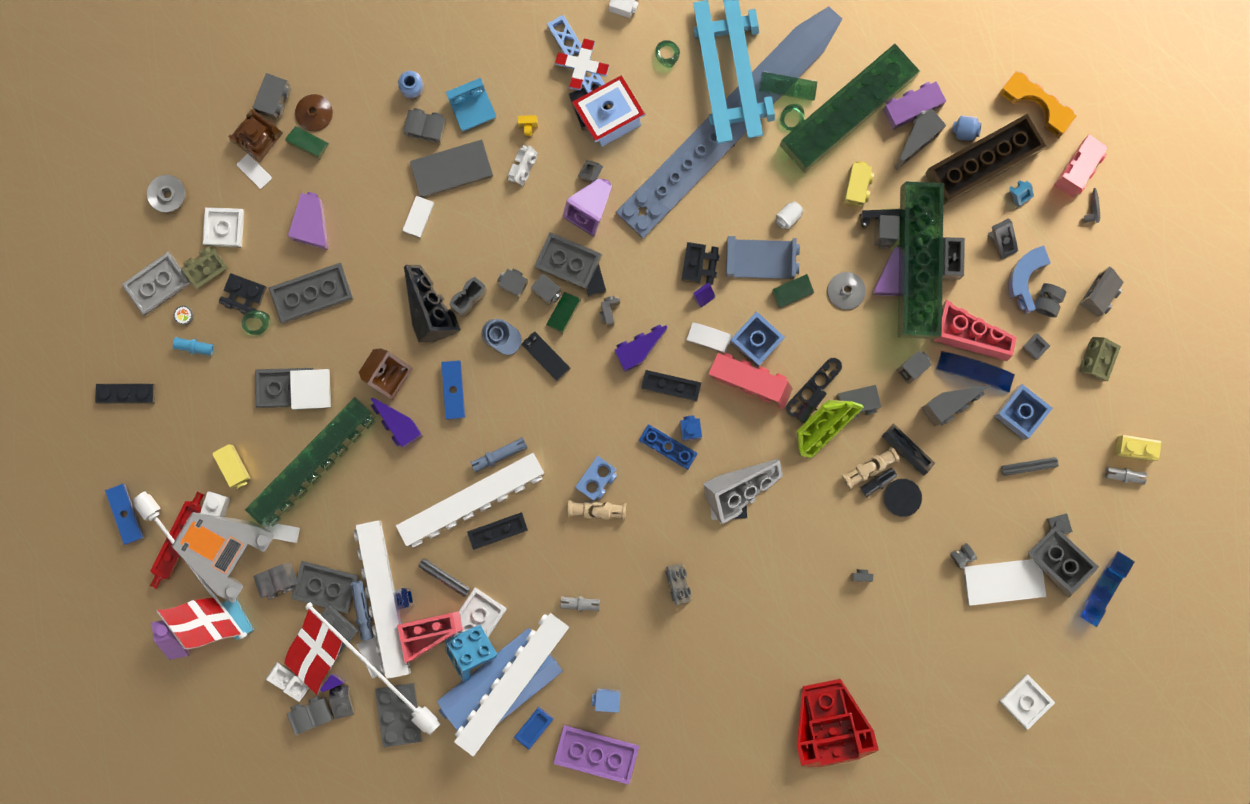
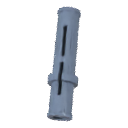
(498, 455)
(363, 618)

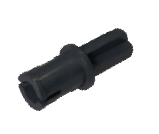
(811, 405)
(878, 482)

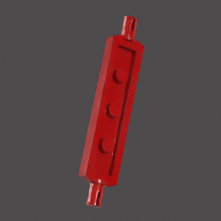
(168, 556)

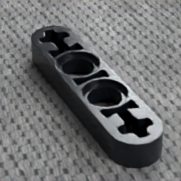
(811, 385)

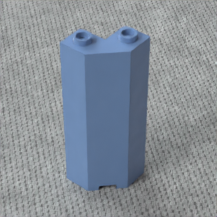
(465, 696)

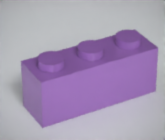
(912, 103)

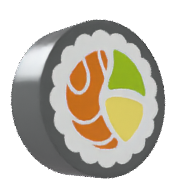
(183, 315)

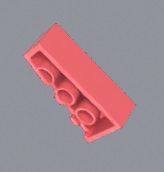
(974, 334)
(751, 379)

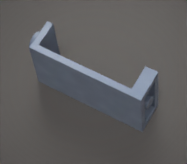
(762, 258)

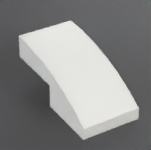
(709, 337)
(287, 681)

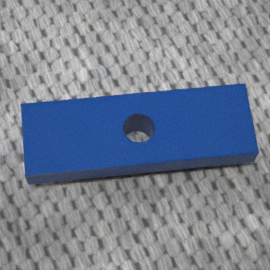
(453, 401)
(679, 453)
(120, 502)

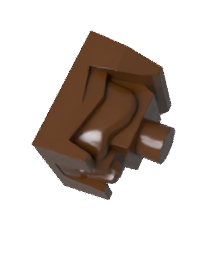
(255, 135)
(384, 372)

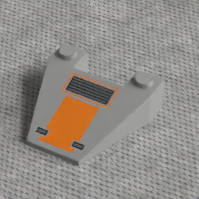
(214, 547)

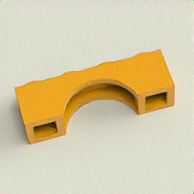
(1056, 115)

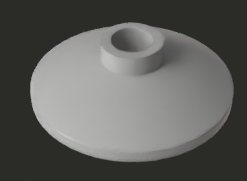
(159, 187)
(840, 297)

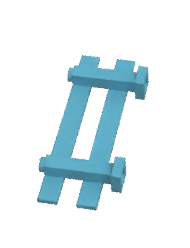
(735, 27)

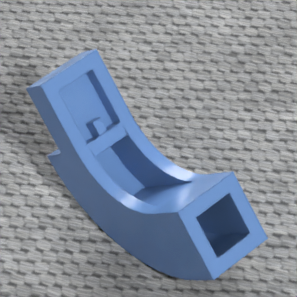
(1020, 275)

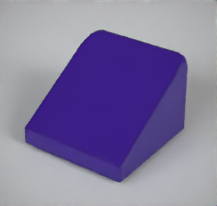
(704, 295)
(333, 681)

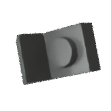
(1004, 238)

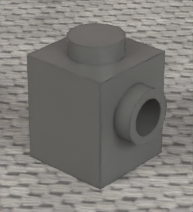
(512, 282)
(546, 289)

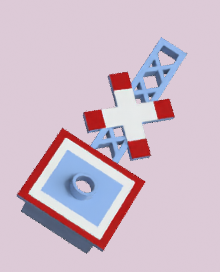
(601, 123)

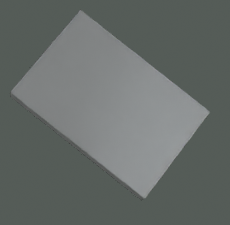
(156, 283)

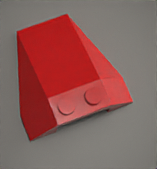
(832, 726)

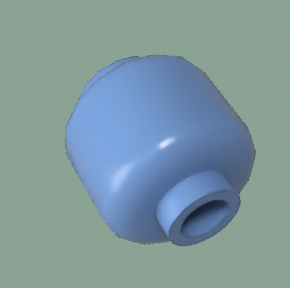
(410, 84)
(967, 128)

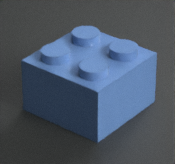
(756, 339)
(1023, 412)

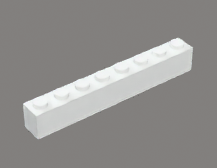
(470, 500)
(382, 597)
(511, 684)

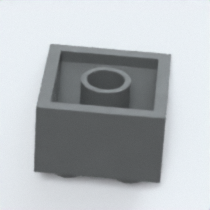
(1102, 292)

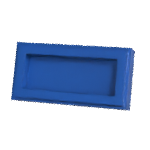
(533, 728)

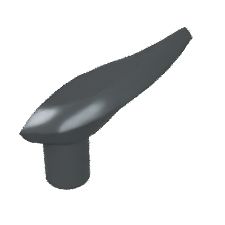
(1095, 216)

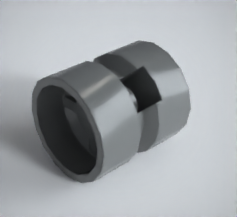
(1050, 298)

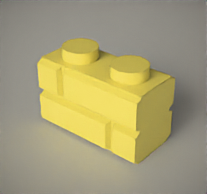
(1138, 448)

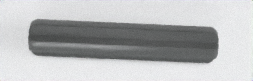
(1029, 466)
(444, 577)

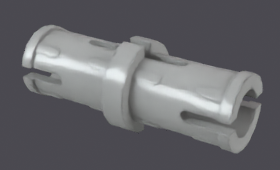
(1126, 475)
(580, 603)

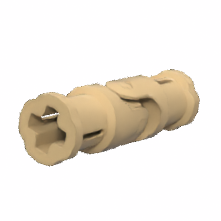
(868, 469)
(599, 510)

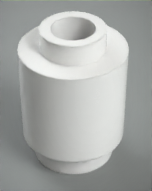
(789, 215)

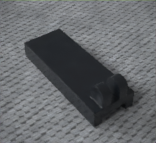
(872, 215)
(545, 356)

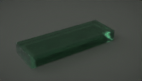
(788, 86)

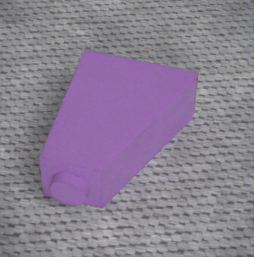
(309, 222)
(889, 279)
(167, 641)

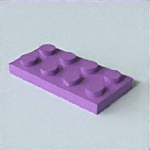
(596, 754)

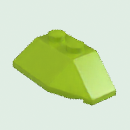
(825, 425)

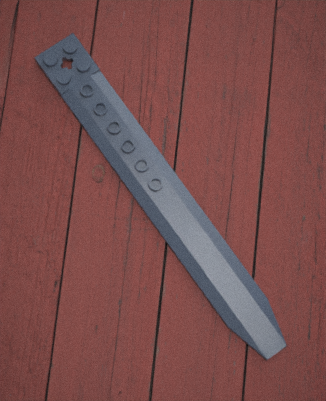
(701, 148)

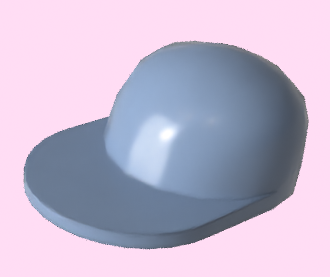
(501, 336)

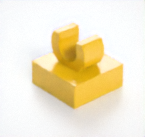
(528, 122)

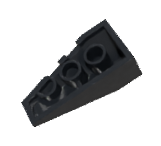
(428, 312)

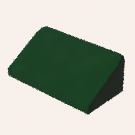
(307, 142)
(793, 291)
(563, 312)

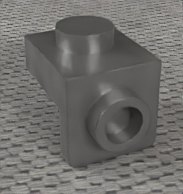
(606, 314)
(341, 701)

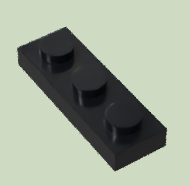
(671, 385)
(125, 394)
(908, 449)
(497, 531)

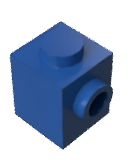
(690, 428)

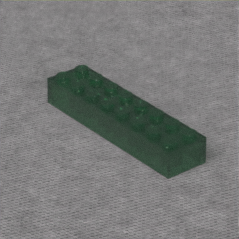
(849, 108)
(920, 260)
(311, 463)

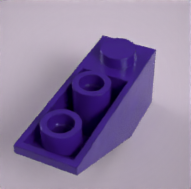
(635, 352)
(401, 426)

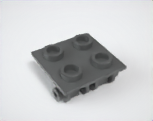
(680, 591)

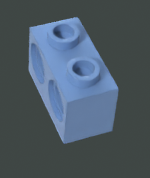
(592, 476)
(606, 700)

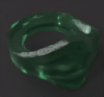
(670, 62)
(789, 108)
(264, 317)

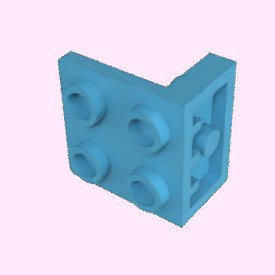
(471, 104)
(469, 651)

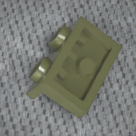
(204, 266)
(1100, 358)

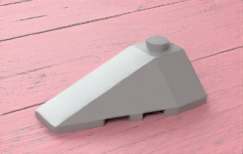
(734, 490)

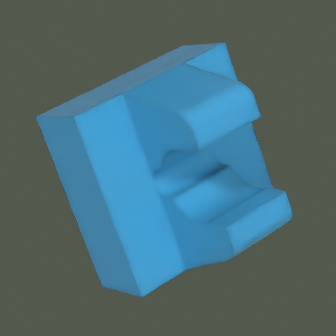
(1022, 193)

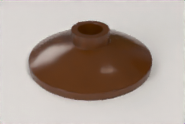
(317, 120)

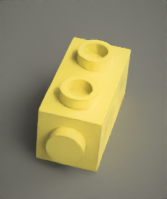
(858, 183)
(231, 467)

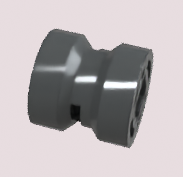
(963, 556)

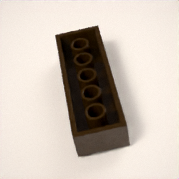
(987, 158)

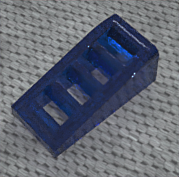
(404, 598)

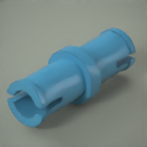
(193, 346)

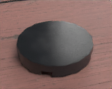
(902, 497)

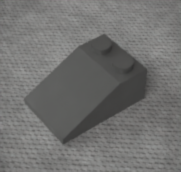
(925, 129)
(1063, 561)

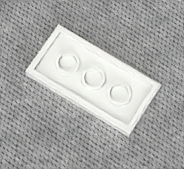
(1004, 582)

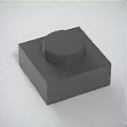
(590, 171)
(1036, 346)
(1061, 522)
(862, 575)

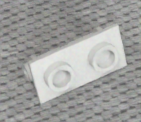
(526, 157)

